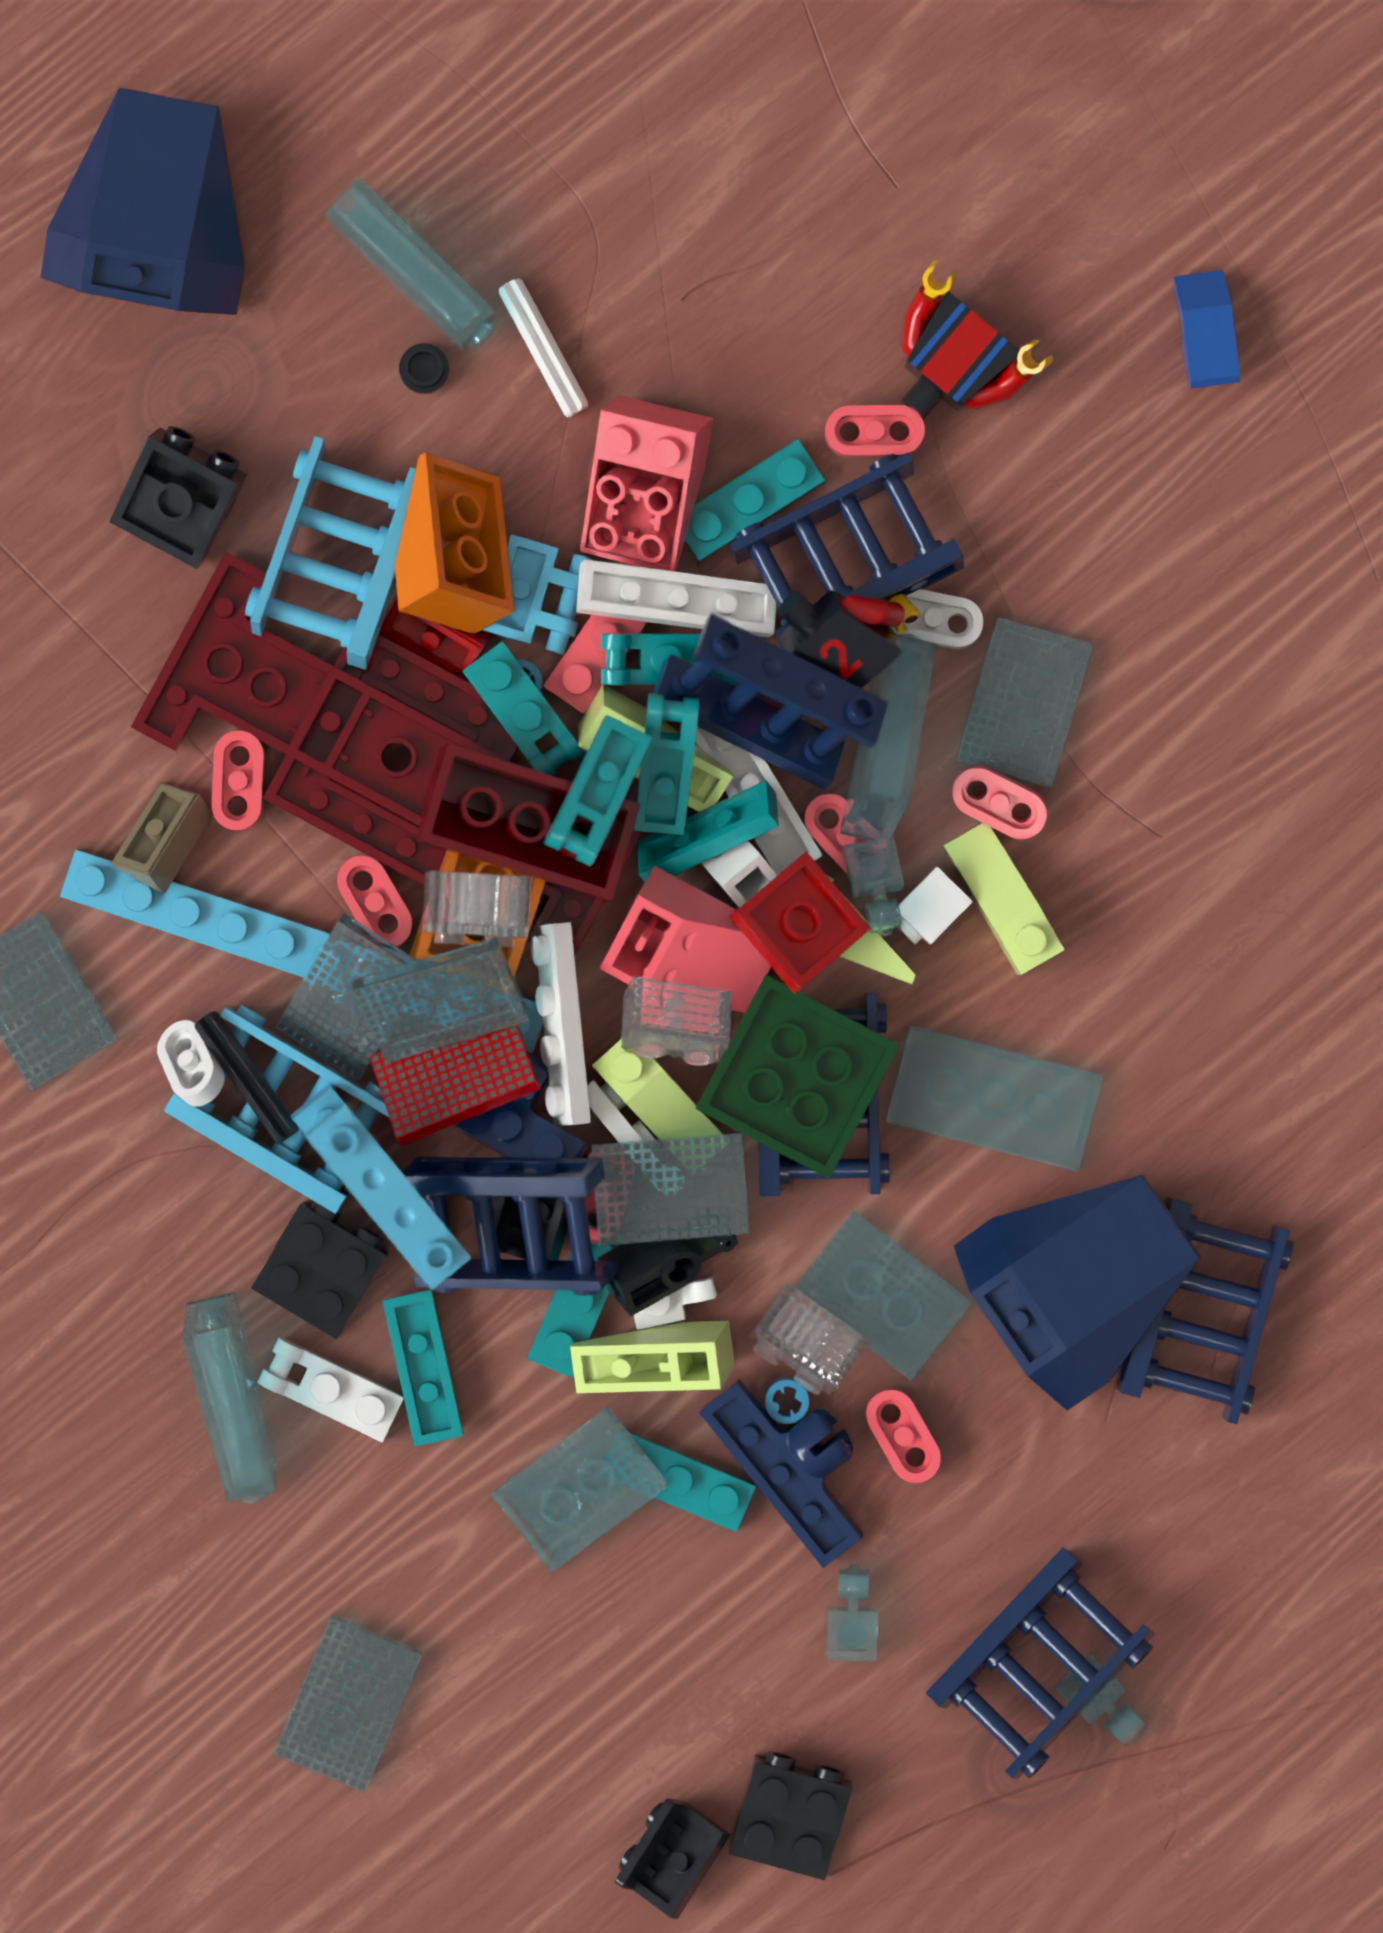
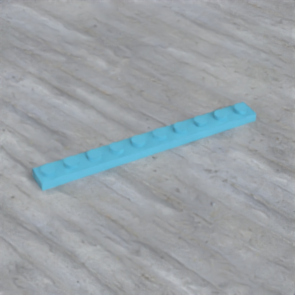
(213, 921)

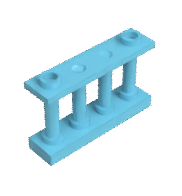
(371, 588)
(283, 1157)
(380, 1187)

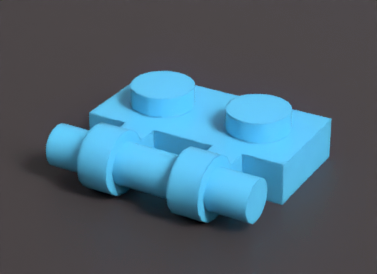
(531, 573)

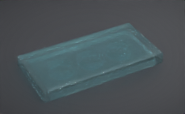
(994, 1098)

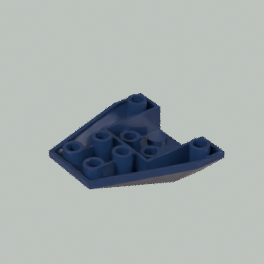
(151, 210)
(1077, 1281)

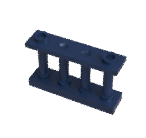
(933, 558)
(759, 726)
(779, 1170)
(525, 1181)
(1142, 1371)
(1027, 1615)

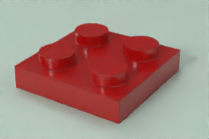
(800, 922)

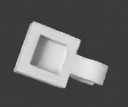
(672, 1307)

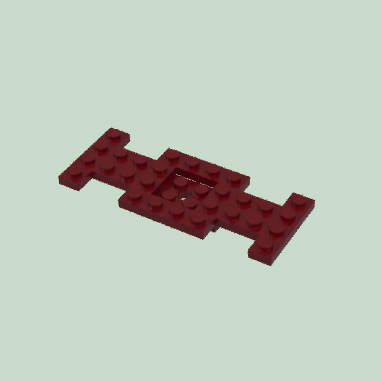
(336, 728)

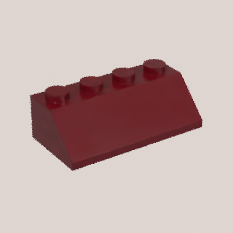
(503, 816)

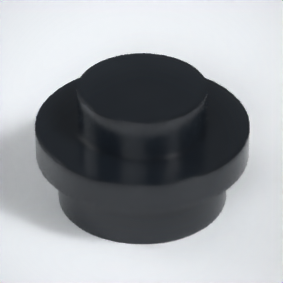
(424, 368)

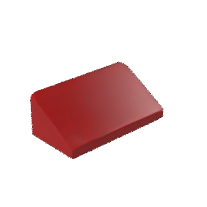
(435, 642)

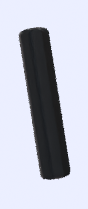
(246, 1076)

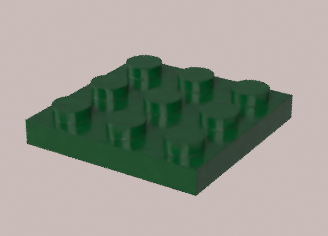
(797, 1076)

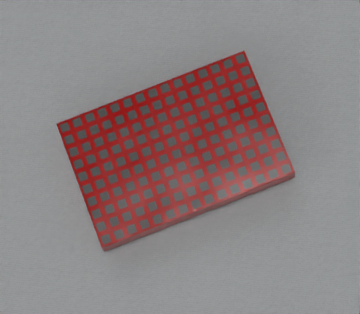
(454, 1082)

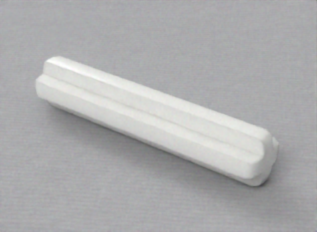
(543, 347)

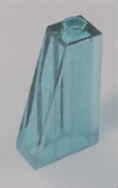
(411, 266)
(885, 773)
(230, 1397)

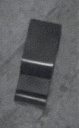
(659, 1268)

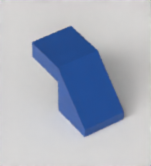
(1207, 329)

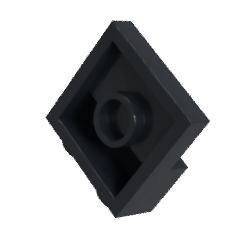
(178, 495)
(321, 1268)
(791, 1815)

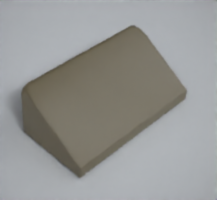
(163, 836)

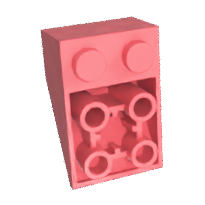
(644, 482)
(685, 939)

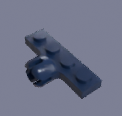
(520, 1133)
(789, 1467)

